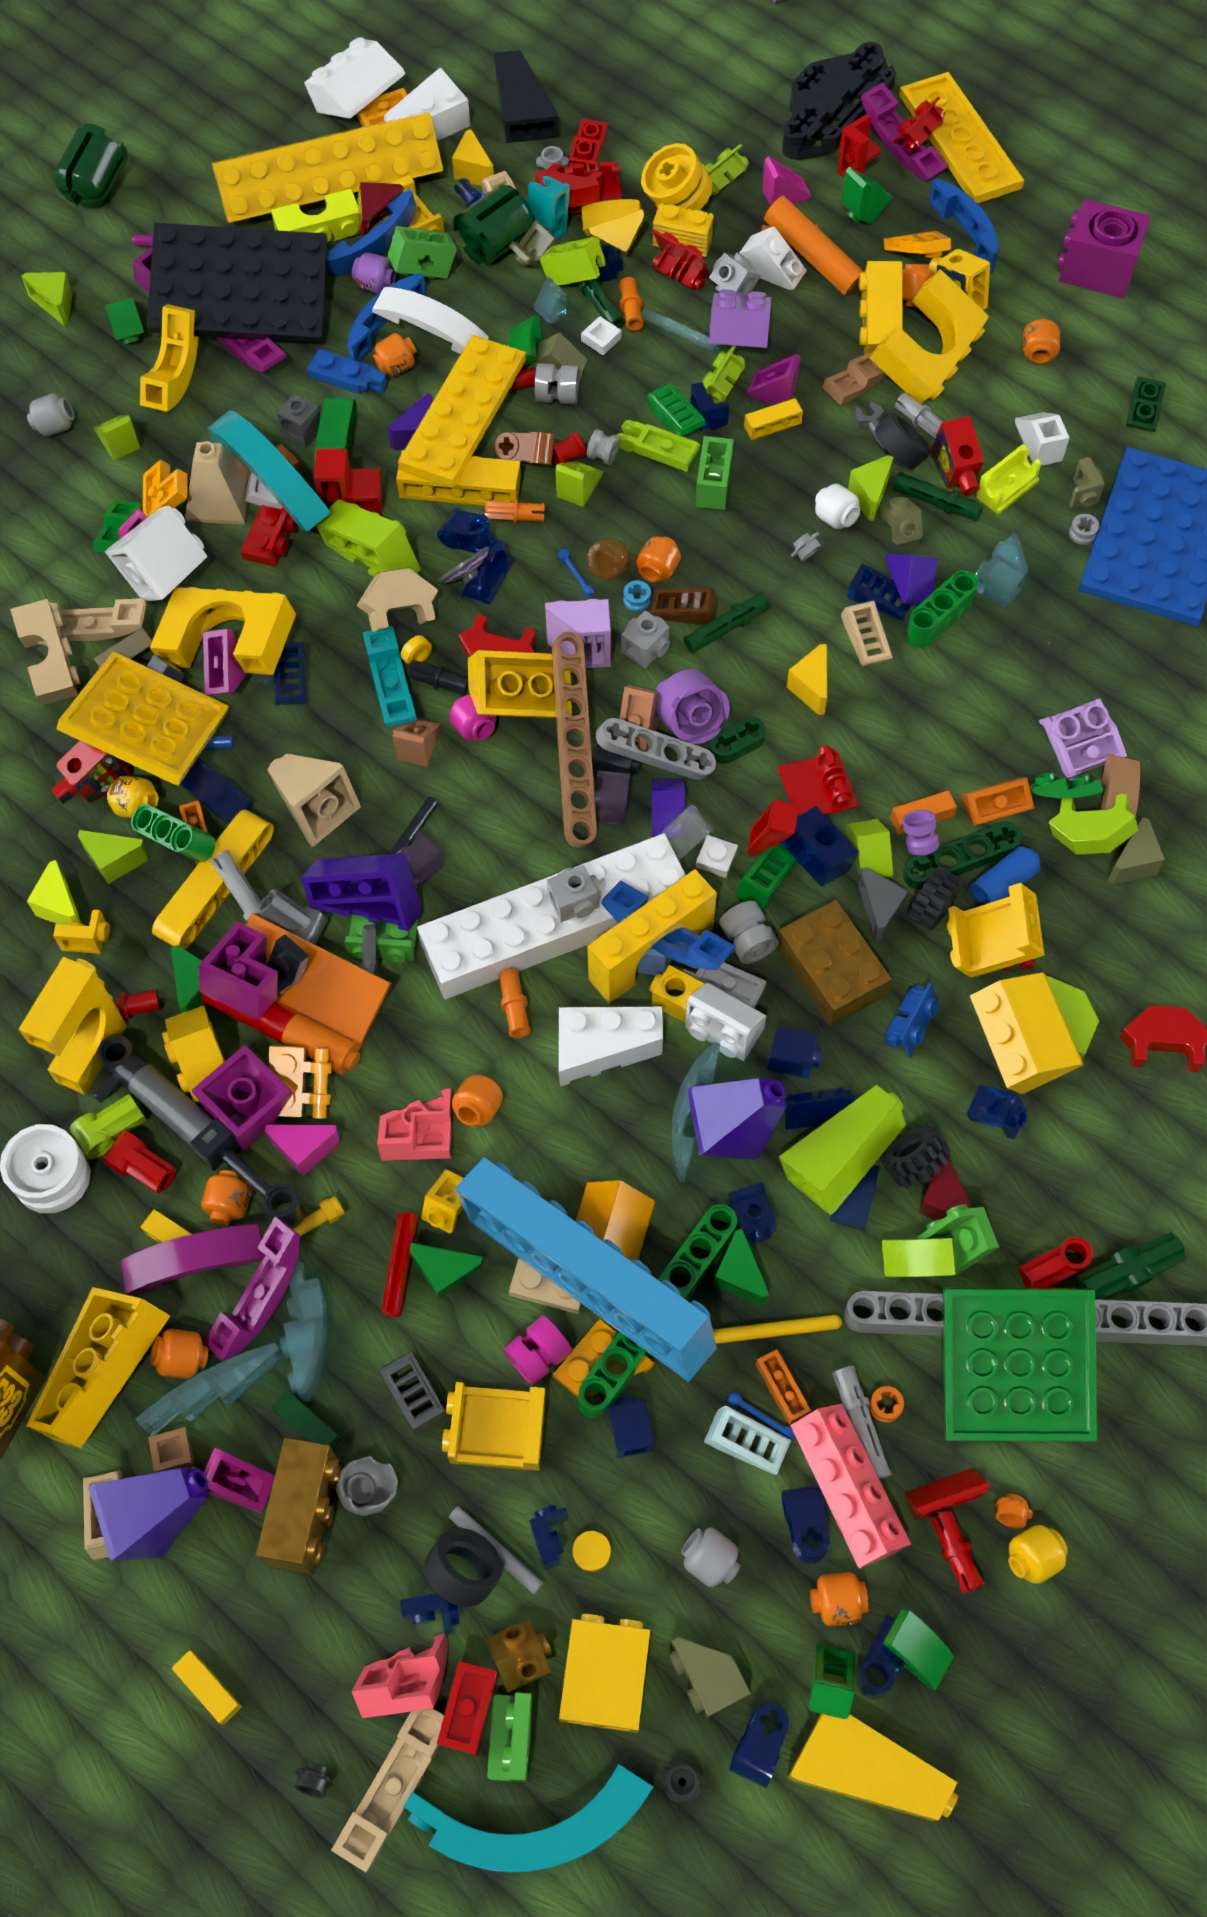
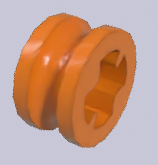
(897, 1409)

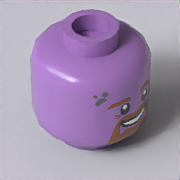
(373, 272)

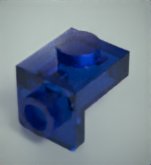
(998, 1109)

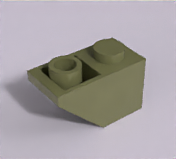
(711, 1674)

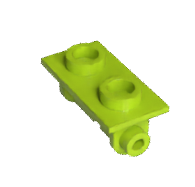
(728, 163)
(728, 367)

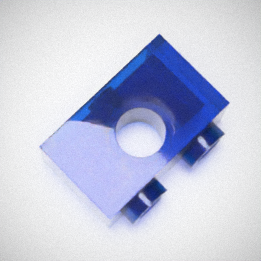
(820, 847)

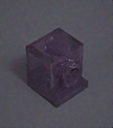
(612, 796)
(423, 859)

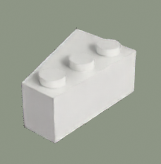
(439, 97)
(605, 1038)

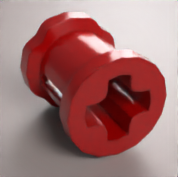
(568, 449)

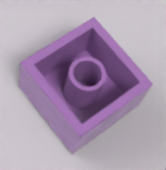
(740, 319)

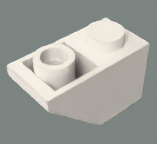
(773, 259)
(1043, 436)

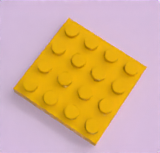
(143, 718)

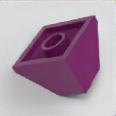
(243, 1096)

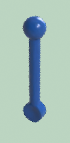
(564, 556)
(735, 1399)

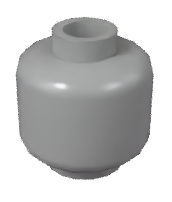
(50, 415)
(710, 1557)

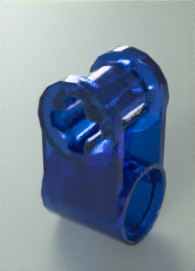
(466, 531)
(806, 1517)
(757, 1751)

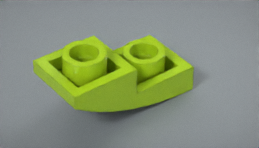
(919, 1257)

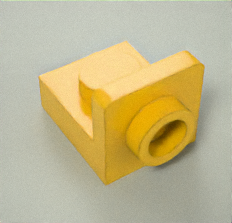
(83, 938)
(443, 1203)

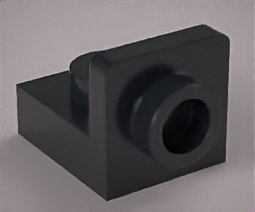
(288, 961)

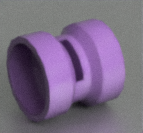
(920, 831)

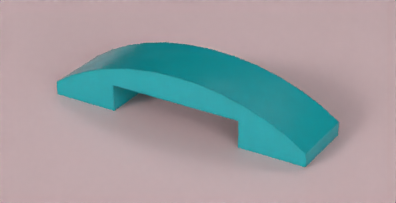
(389, 677)

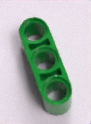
(336, 424)
(942, 608)
(173, 833)

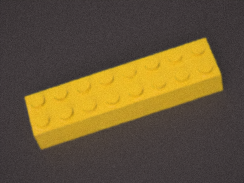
(327, 165)

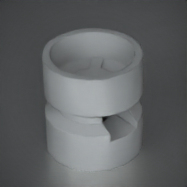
(567, 383)
(747, 930)

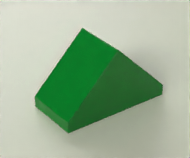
(187, 979)
(443, 1267)
(740, 1273)

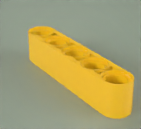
(204, 888)

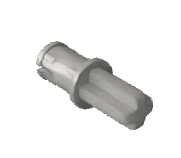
(919, 414)

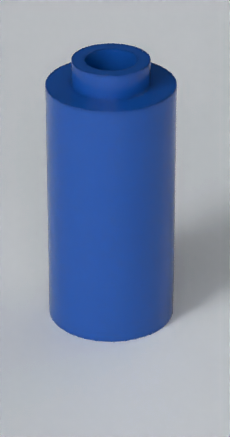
(1013, 869)

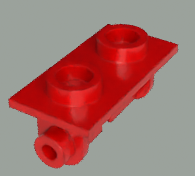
(927, 117)

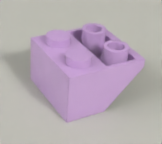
(588, 620)

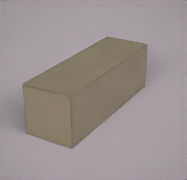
(129, 647)

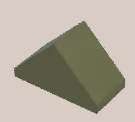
(560, 352)
(1140, 857)

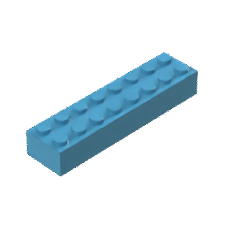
(588, 1268)

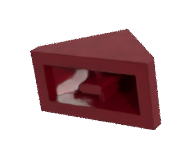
(373, 203)
(943, 1194)

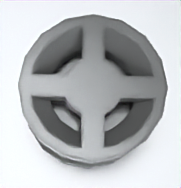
(603, 447)

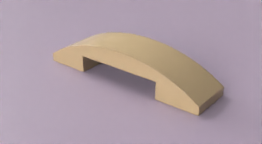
(102, 623)
(396, 1780)

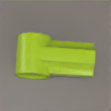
(99, 1131)

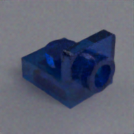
(714, 414)
(548, 1542)
(423, 1611)

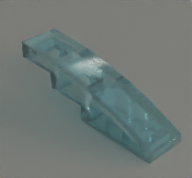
(224, 1380)

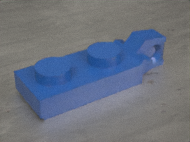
(346, 373)

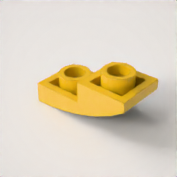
(604, 211)

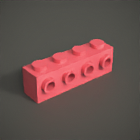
(850, 1485)

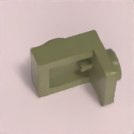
(533, 245)
(1088, 483)
(903, 518)

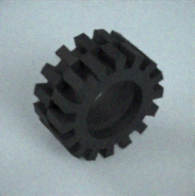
(935, 898)
(915, 1155)

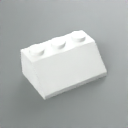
(353, 79)

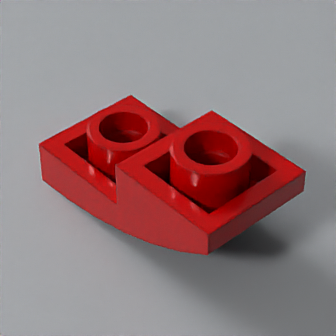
(589, 142)

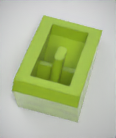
(50, 292)
(118, 436)
(576, 481)
(870, 484)
(874, 847)
(113, 853)

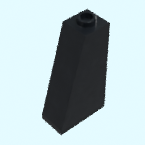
(523, 101)

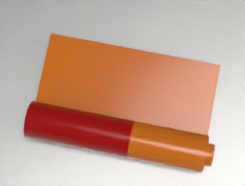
(323, 1010)

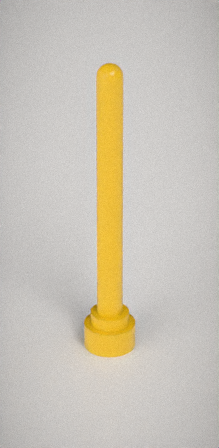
(775, 1329)

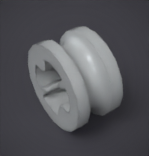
(1086, 521)

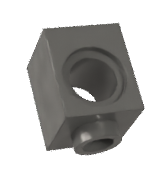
(299, 420)

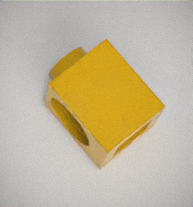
(671, 980)

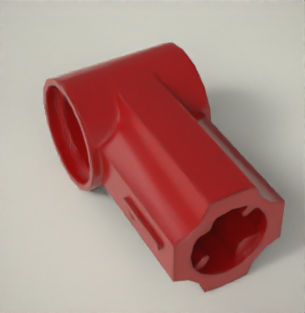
(132, 1158)
(1054, 1266)

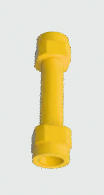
(329, 1210)

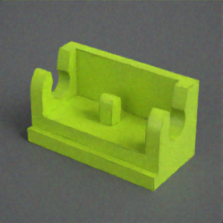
(573, 261)

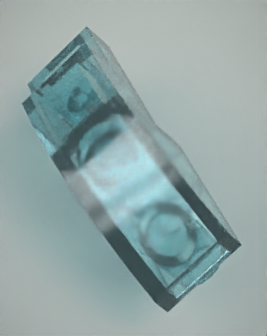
(307, 1335)

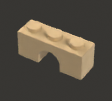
(39, 625)

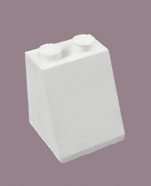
(157, 554)

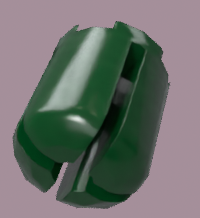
(89, 166)
(493, 224)

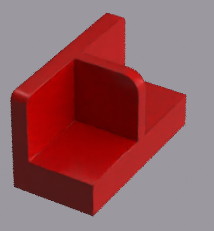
(856, 146)
(468, 1708)

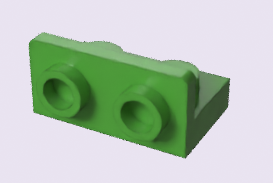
(391, 942)
(970, 1231)
(510, 1737)

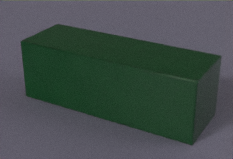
(304, 1421)

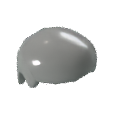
(366, 1486)

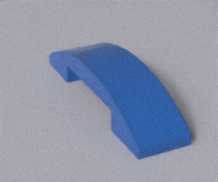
(954, 202)
(377, 241)
(369, 323)
(681, 944)

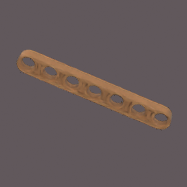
(567, 752)

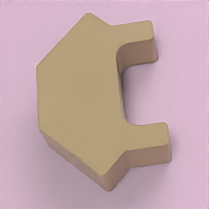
(395, 592)

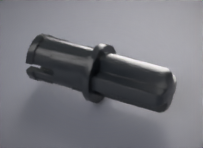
(438, 677)

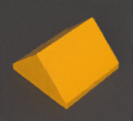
(617, 1214)

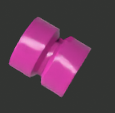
(537, 1350)

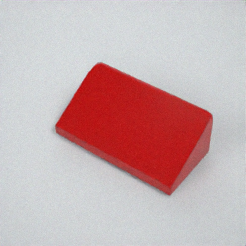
(946, 1493)

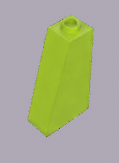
(844, 1148)

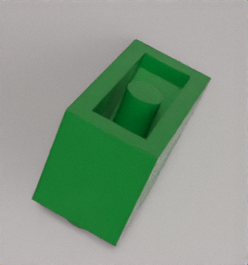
(863, 197)
(125, 320)

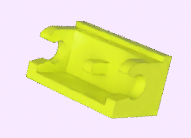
(1008, 480)

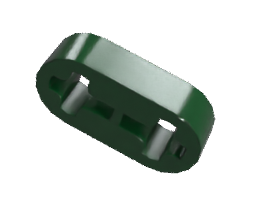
(739, 743)

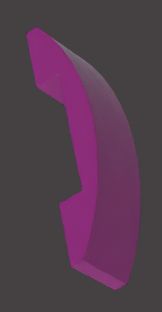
(882, 107)
(254, 352)
(191, 1255)
(263, 1294)

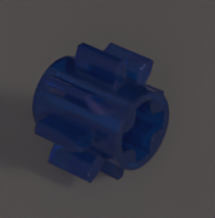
(612, 263)

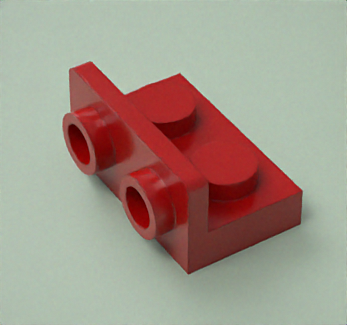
(268, 536)

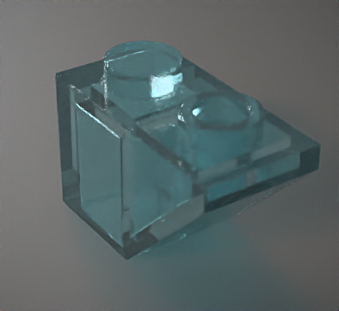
(1004, 574)

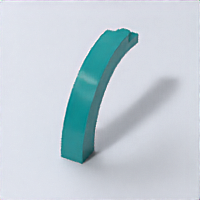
(270, 468)
(539, 1849)

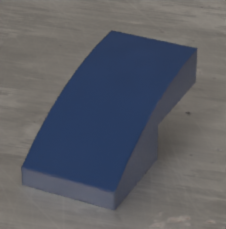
(857, 1205)

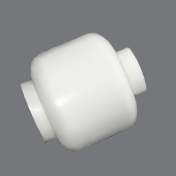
(837, 506)

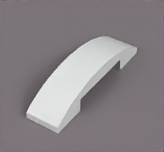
(427, 314)

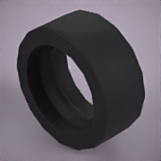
(902, 440)
(451, 1584)

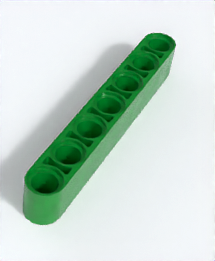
(682, 1264)

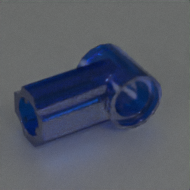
(882, 1659)

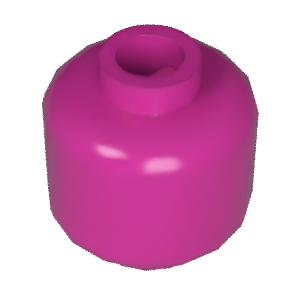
(467, 721)

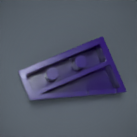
(365, 886)

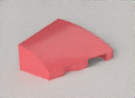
(417, 1130)
(402, 1681)

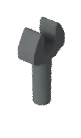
(870, 422)
(369, 950)

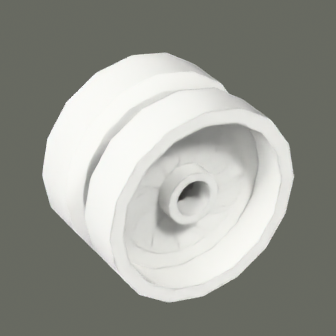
(45, 1168)

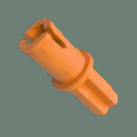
(514, 511)

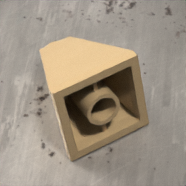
(217, 486)
(315, 793)

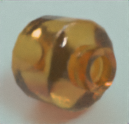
(599, 558)

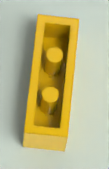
(773, 419)
(162, 1228)
(206, 1687)

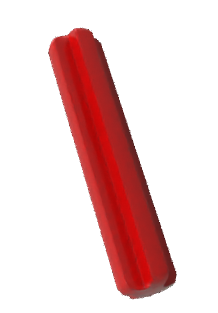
(399, 1265)

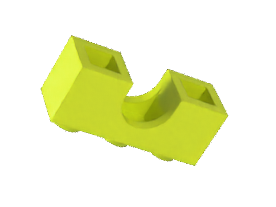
(337, 220)

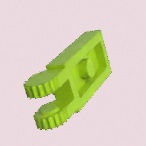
(658, 445)

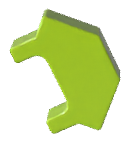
(1094, 830)
(1077, 1013)

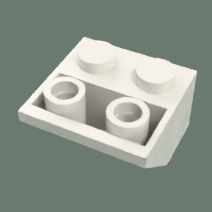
(723, 1020)

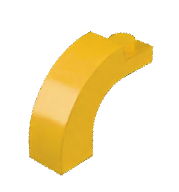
(173, 370)

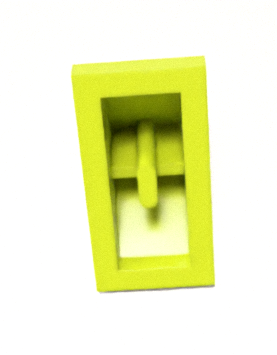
(52, 897)

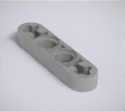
(656, 744)

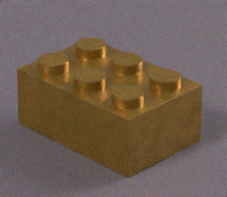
(833, 962)
(299, 1507)

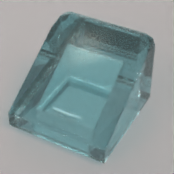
(551, 302)

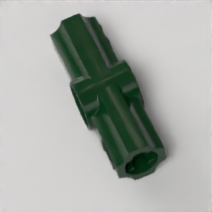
(1133, 1267)

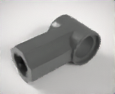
(292, 917)

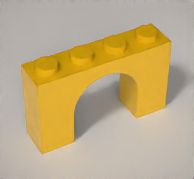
(959, 324)
(195, 610)
(617, 952)
(71, 1022)

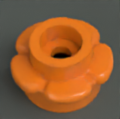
(1013, 1511)

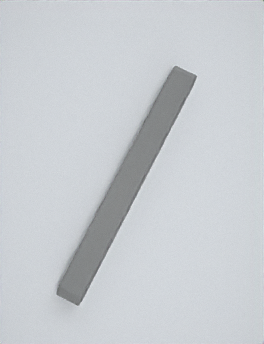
(1133, 1312)

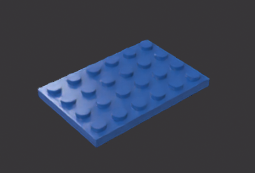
(1153, 539)

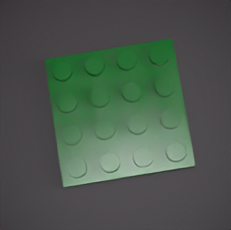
(1019, 1364)

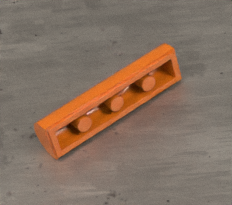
(813, 245)

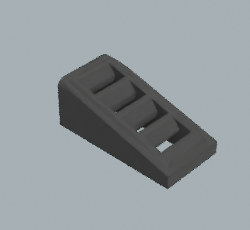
(426, 1418)

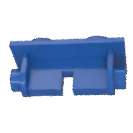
(920, 1006)

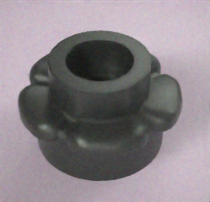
(313, 1780)
(679, 1793)

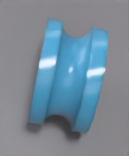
(637, 605)

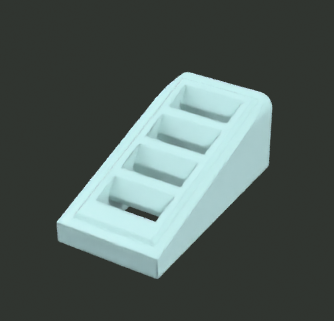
(727, 1445)

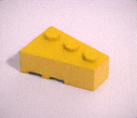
(879, 302)

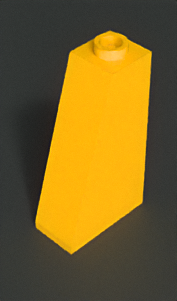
(868, 1767)

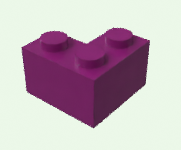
(237, 973)

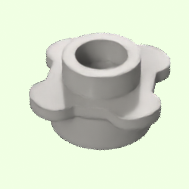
(550, 156)
(806, 546)

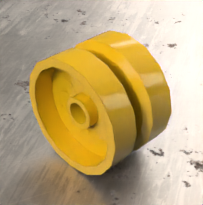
(677, 178)

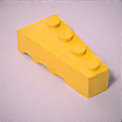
(95, 1364)

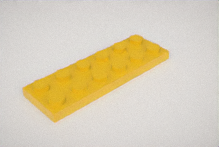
(964, 140)
(462, 411)

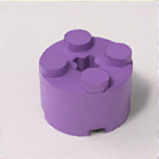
(692, 706)

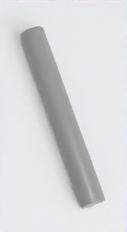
(509, 1561)

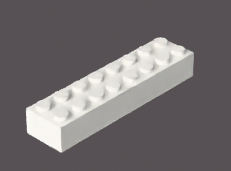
(523, 926)

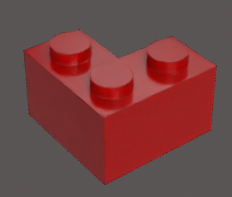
(337, 481)

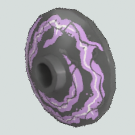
(466, 569)

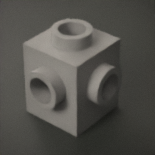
(734, 274)
(645, 639)
(573, 893)

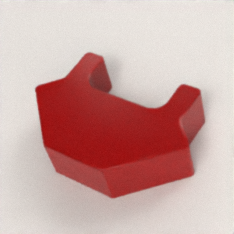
(582, 189)
(479, 639)
(1168, 1031)

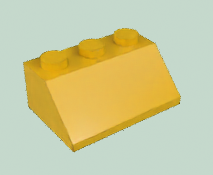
(514, 684)
(1026, 1031)

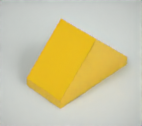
(471, 160)
(619, 231)
(809, 679)

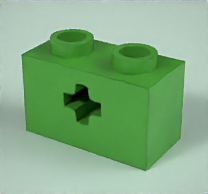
(421, 252)
(714, 473)

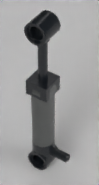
(207, 1137)

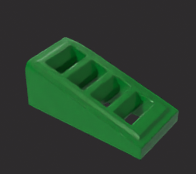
(672, 407)
(755, 890)
(832, 1681)

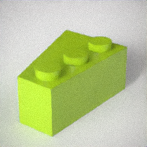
(367, 538)

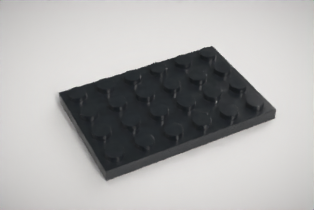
(240, 281)

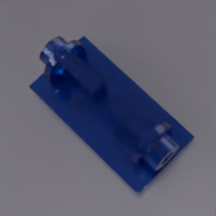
(490, 574)
(805, 1111)

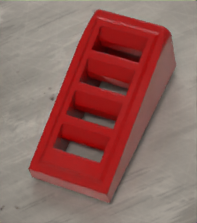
(772, 827)

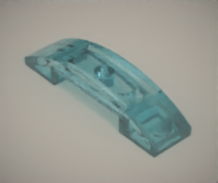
(702, 1074)

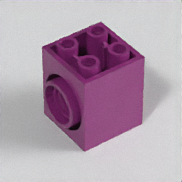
(1102, 247)

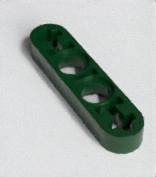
(962, 855)

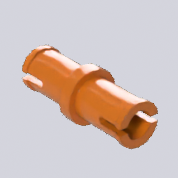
(631, 304)
(514, 1003)

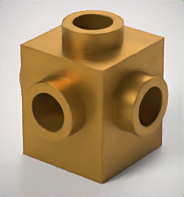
(520, 1654)

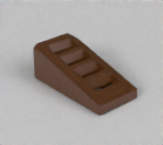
(684, 614)

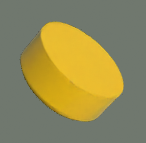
(416, 649)
(591, 1551)

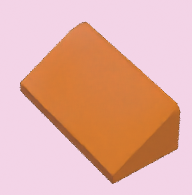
(998, 800)

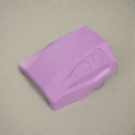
(1083, 737)

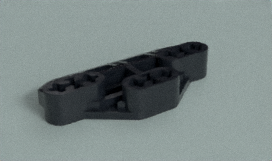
(826, 94)

